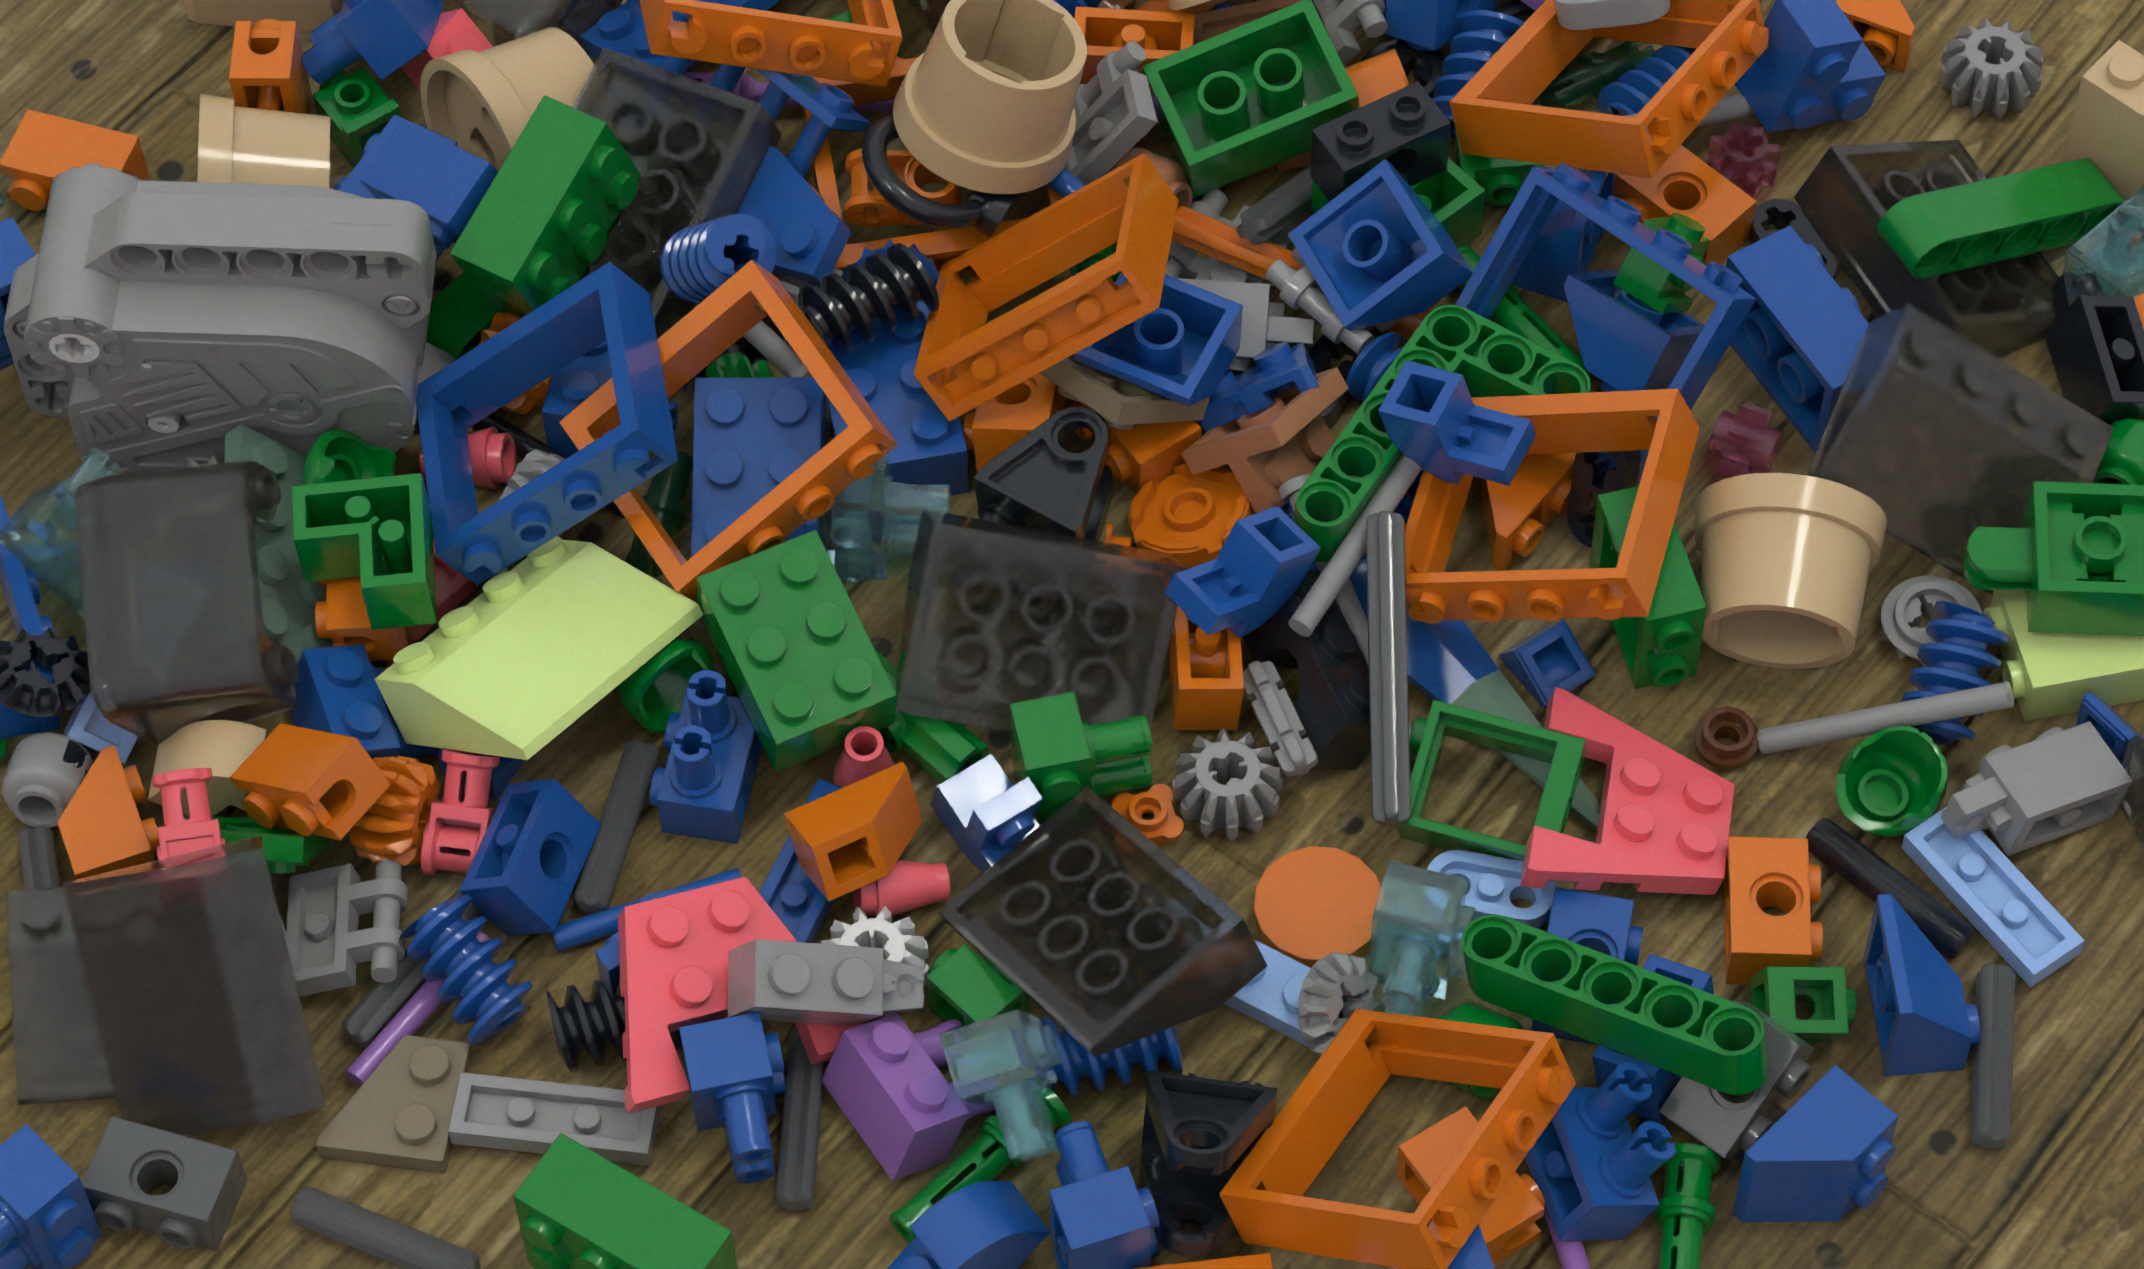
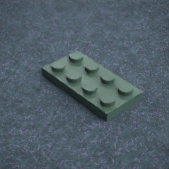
(285, 597)

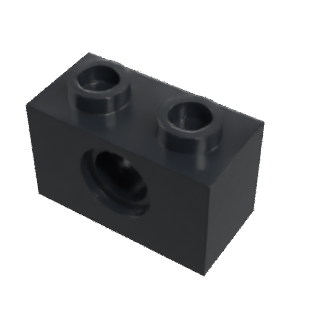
(1397, 127)

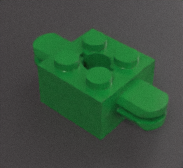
(2062, 537)

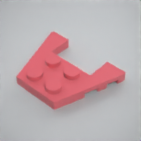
(1658, 815)
(678, 977)

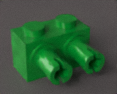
(1068, 754)

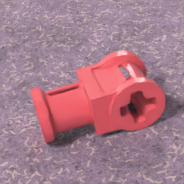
(461, 815)
(183, 835)

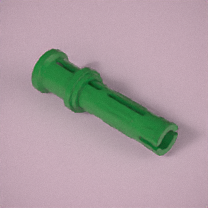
(980, 1162)
(1686, 1205)

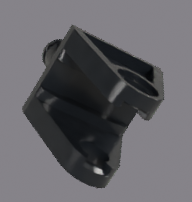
(1046, 486)
(1192, 1147)

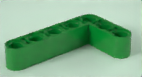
(1447, 340)

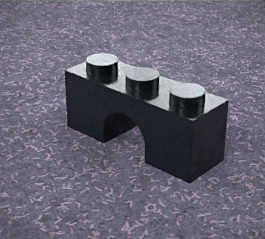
(1332, 679)

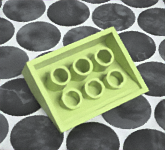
(532, 651)

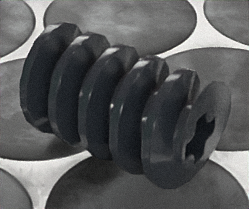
(868, 295)
(591, 1024)

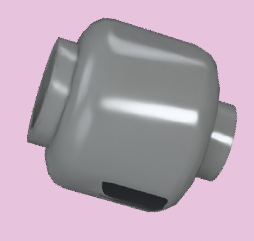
(44, 777)

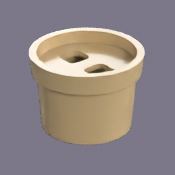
(492, 93)
(994, 95)
(261, 145)
(1785, 567)

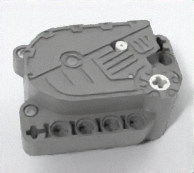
(220, 307)

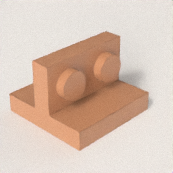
(1272, 442)

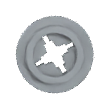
(1903, 613)
(1322, 1000)

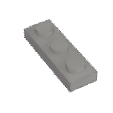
(533, 1113)

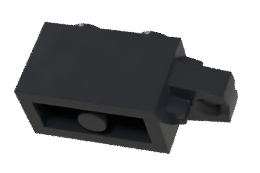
(2097, 349)

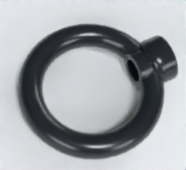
(981, 210)

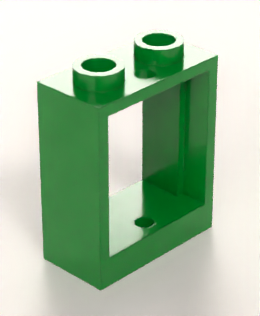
(1668, 641)
(1427, 741)

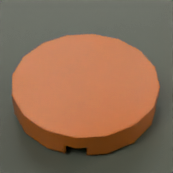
(1188, 513)
(1316, 904)

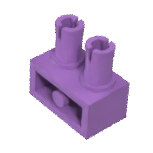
(897, 1095)

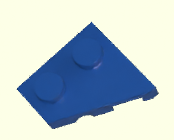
(802, 225)
(1253, 389)

